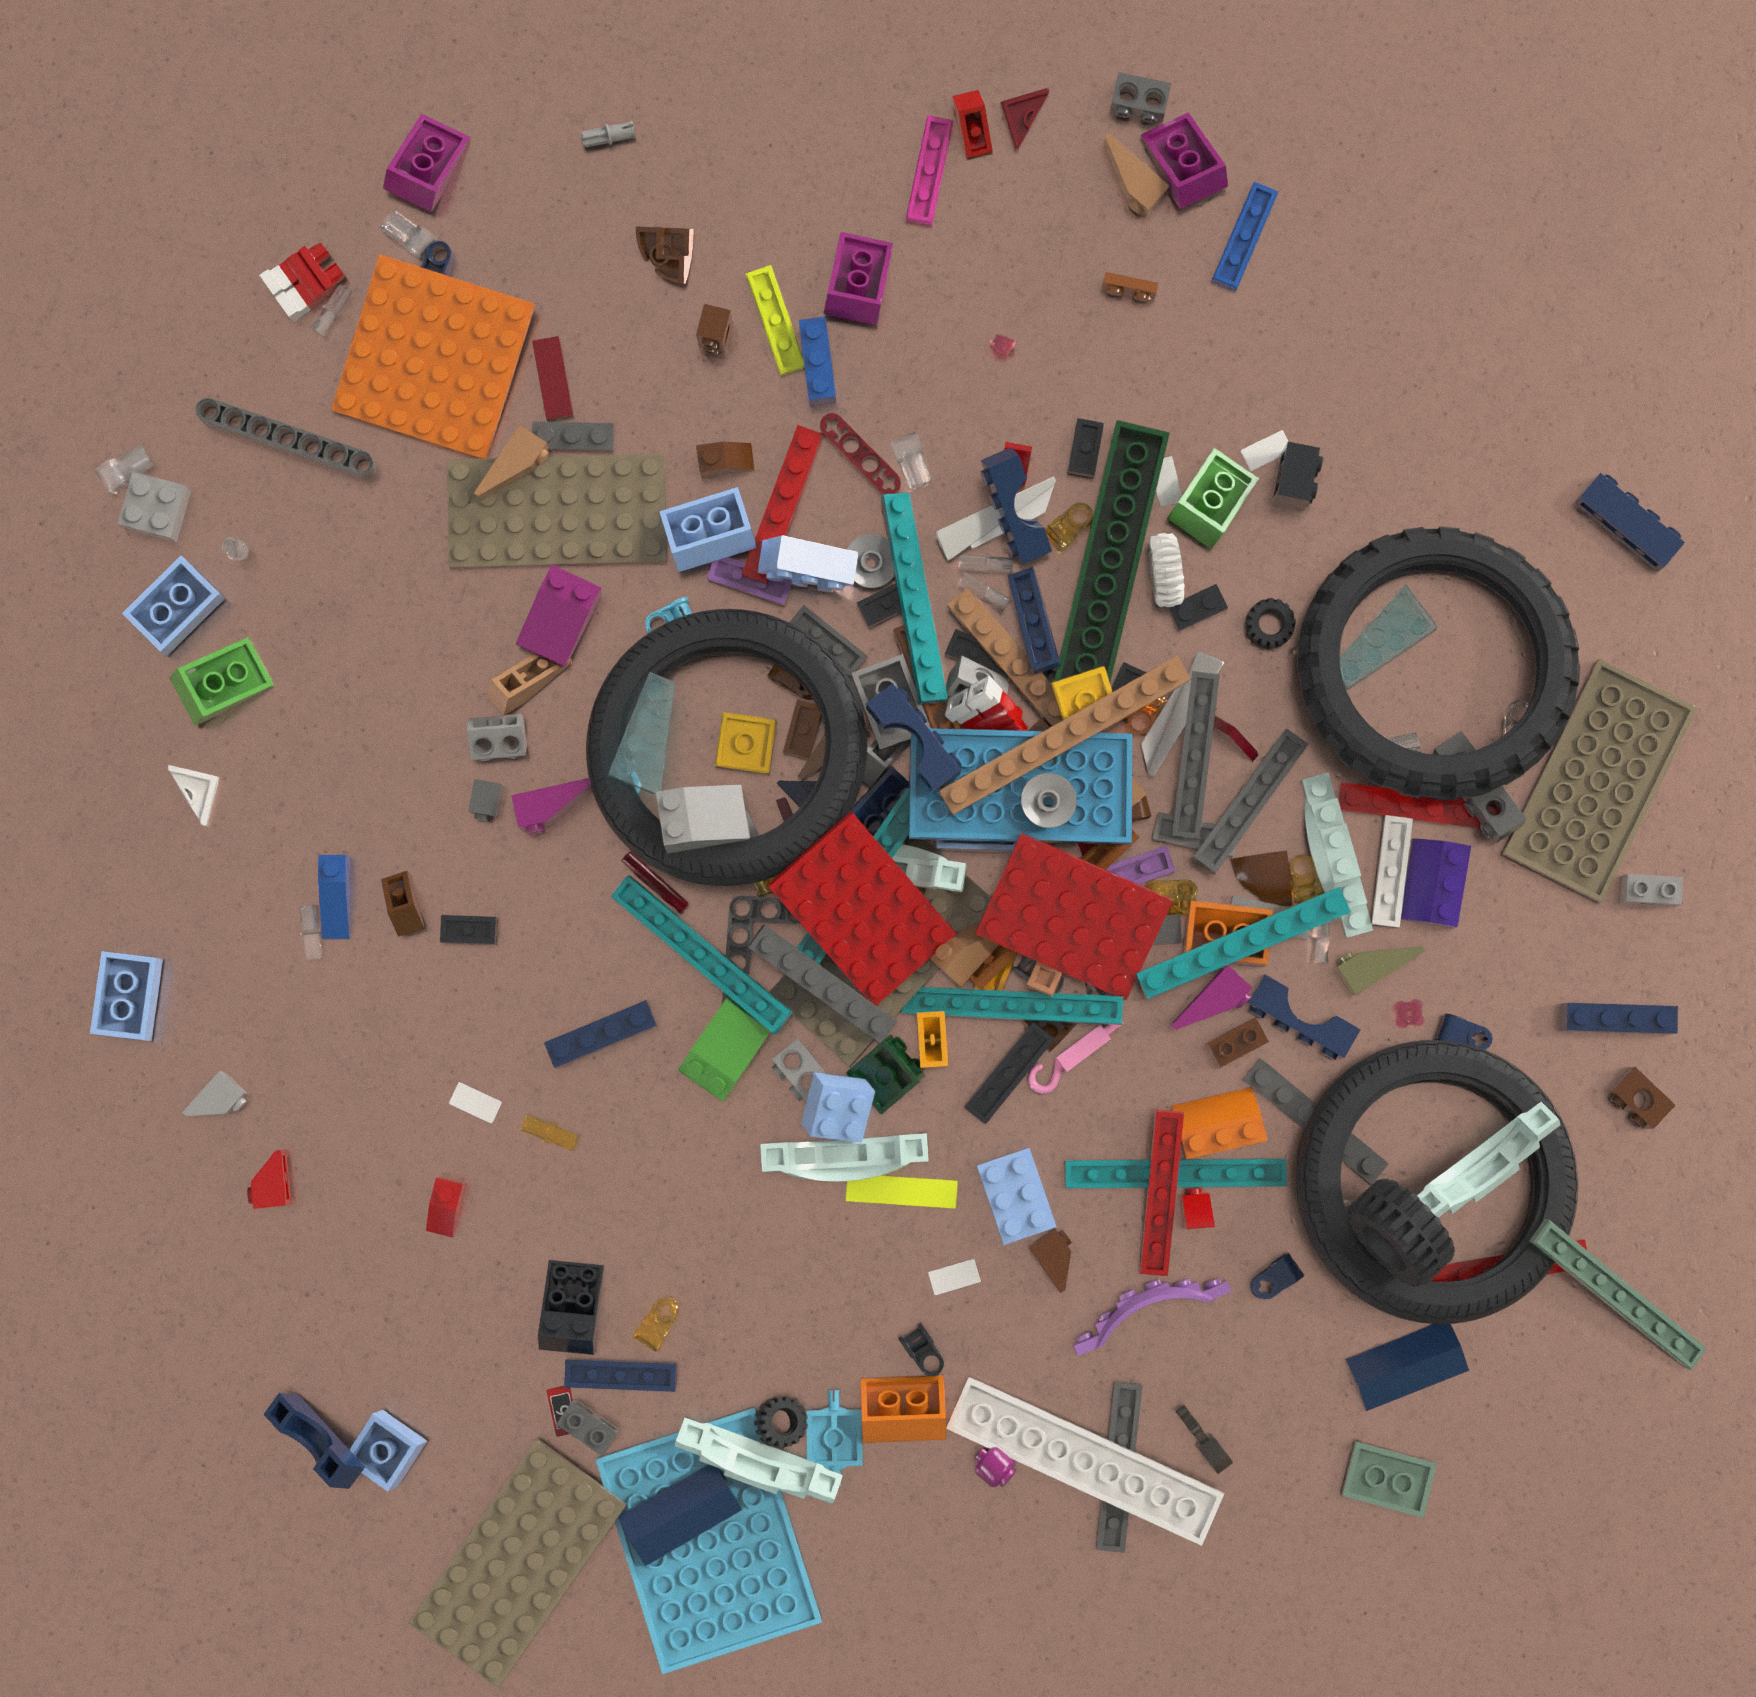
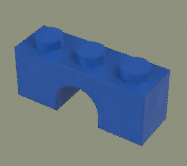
(817, 361)

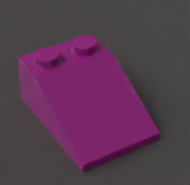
(1185, 160)
(425, 162)
(858, 278)
(559, 616)
(545, 806)
(1219, 995)

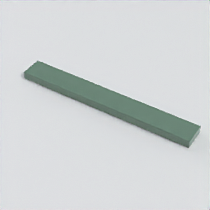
(1617, 1294)

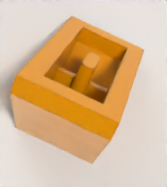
(932, 1039)

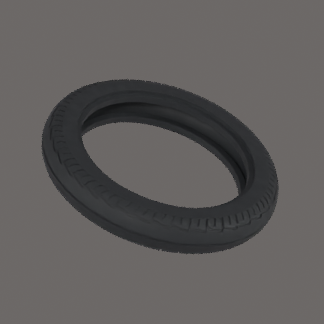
(736, 633)
(1323, 1205)

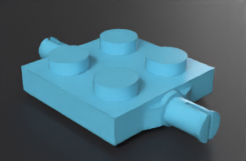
(835, 1435)

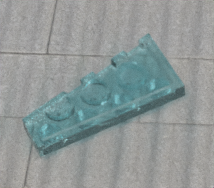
(1392, 633)
(644, 742)

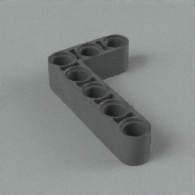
(747, 923)

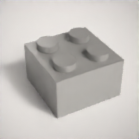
(154, 507)

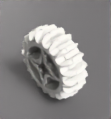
(1166, 570)

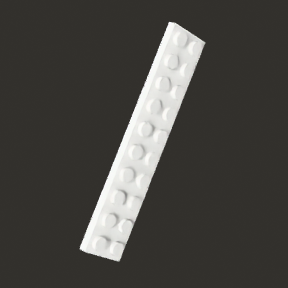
(1085, 1461)

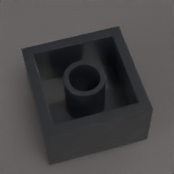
(1296, 476)

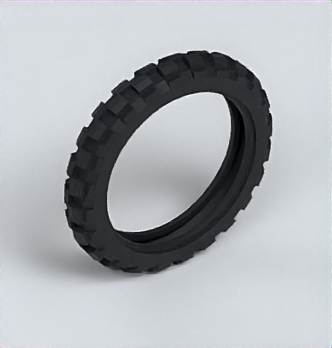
(1465, 555)

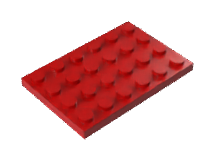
(861, 909)
(1073, 916)

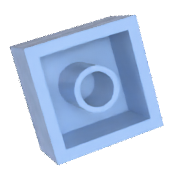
(837, 1107)
(387, 1449)

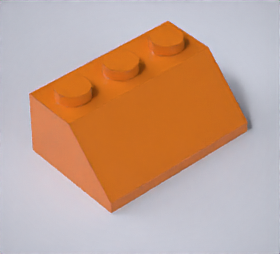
(1212, 921)
(1220, 1123)
(903, 1409)

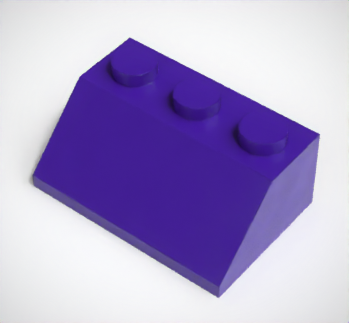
(1435, 882)

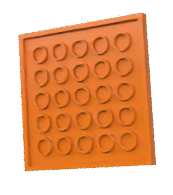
(433, 357)

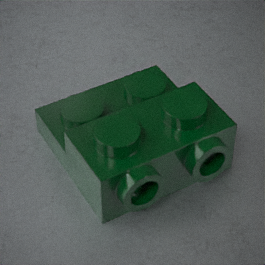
(888, 1072)

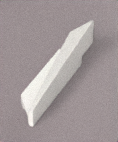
(984, 525)
(1173, 717)

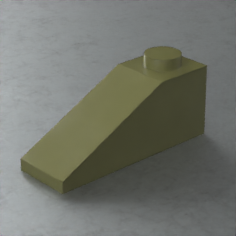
(1368, 967)

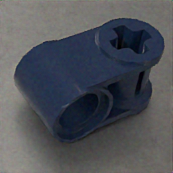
(443, 267)
(1460, 1030)
(1280, 1274)

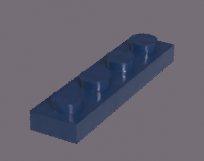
(1034, 620)
(620, 1375)

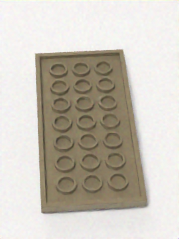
(559, 513)
(1600, 780)
(834, 1030)
(517, 1563)

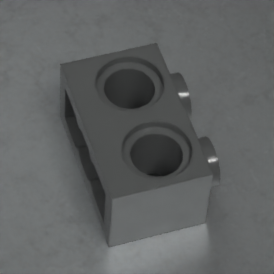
(1141, 89)
(588, 1427)

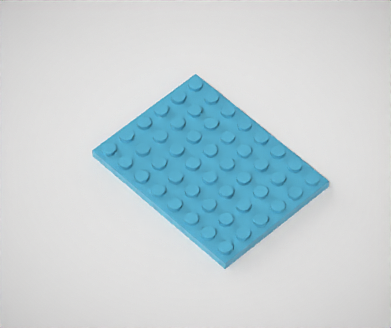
(725, 1585)

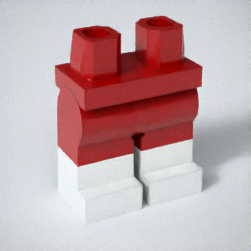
(301, 282)
(985, 709)

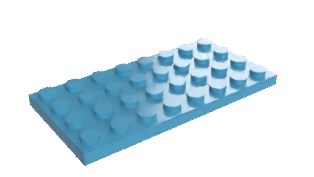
(1095, 768)

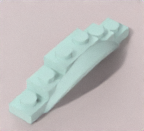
(1334, 852)
(930, 869)
(844, 1159)
(1490, 1162)
(757, 1462)

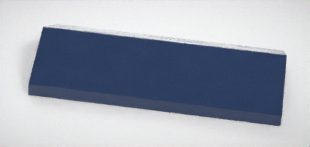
(880, 799)
(1407, 1365)
(679, 1513)

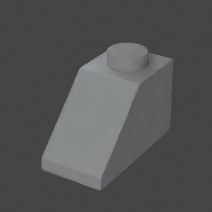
(880, 760)
(218, 1097)

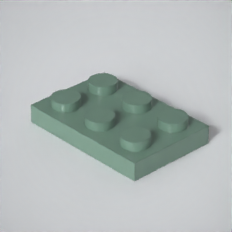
(1389, 1479)

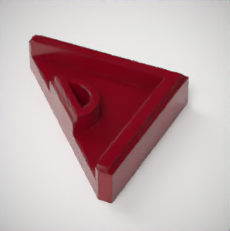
(1021, 113)
(1235, 738)

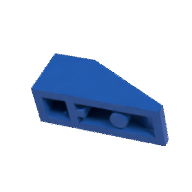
(334, 895)

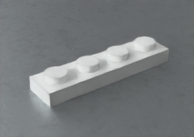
(1391, 871)

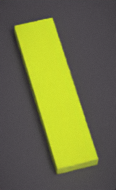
(775, 320)
(903, 1191)

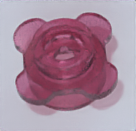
(1414, 1006)

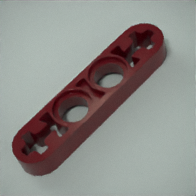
(857, 457)

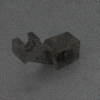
(1207, 1444)

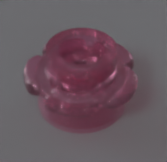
(1003, 344)

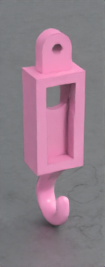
(1071, 1057)

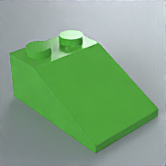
(1212, 498)
(220, 681)
(724, 1050)

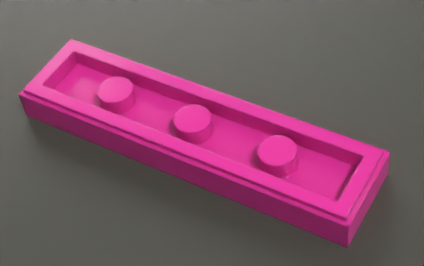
(929, 170)

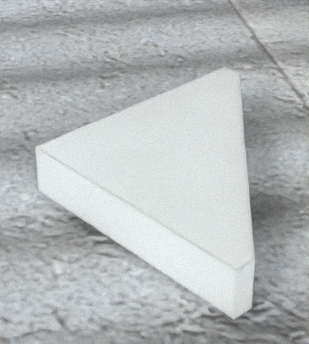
(197, 789)

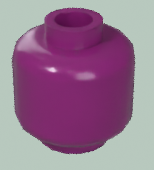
(994, 1467)

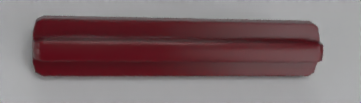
(655, 882)

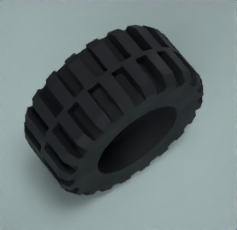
(1401, 1232)

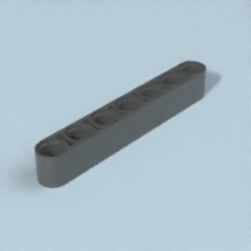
(277, 429)

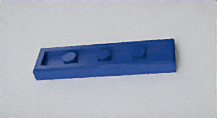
(1244, 236)

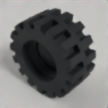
(1268, 640)
(796, 1418)

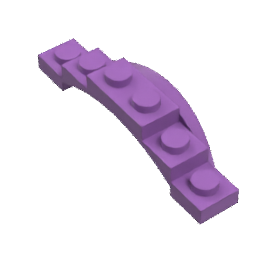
(1131, 1302)

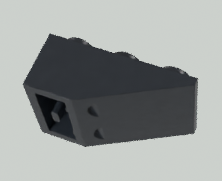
(570, 1307)

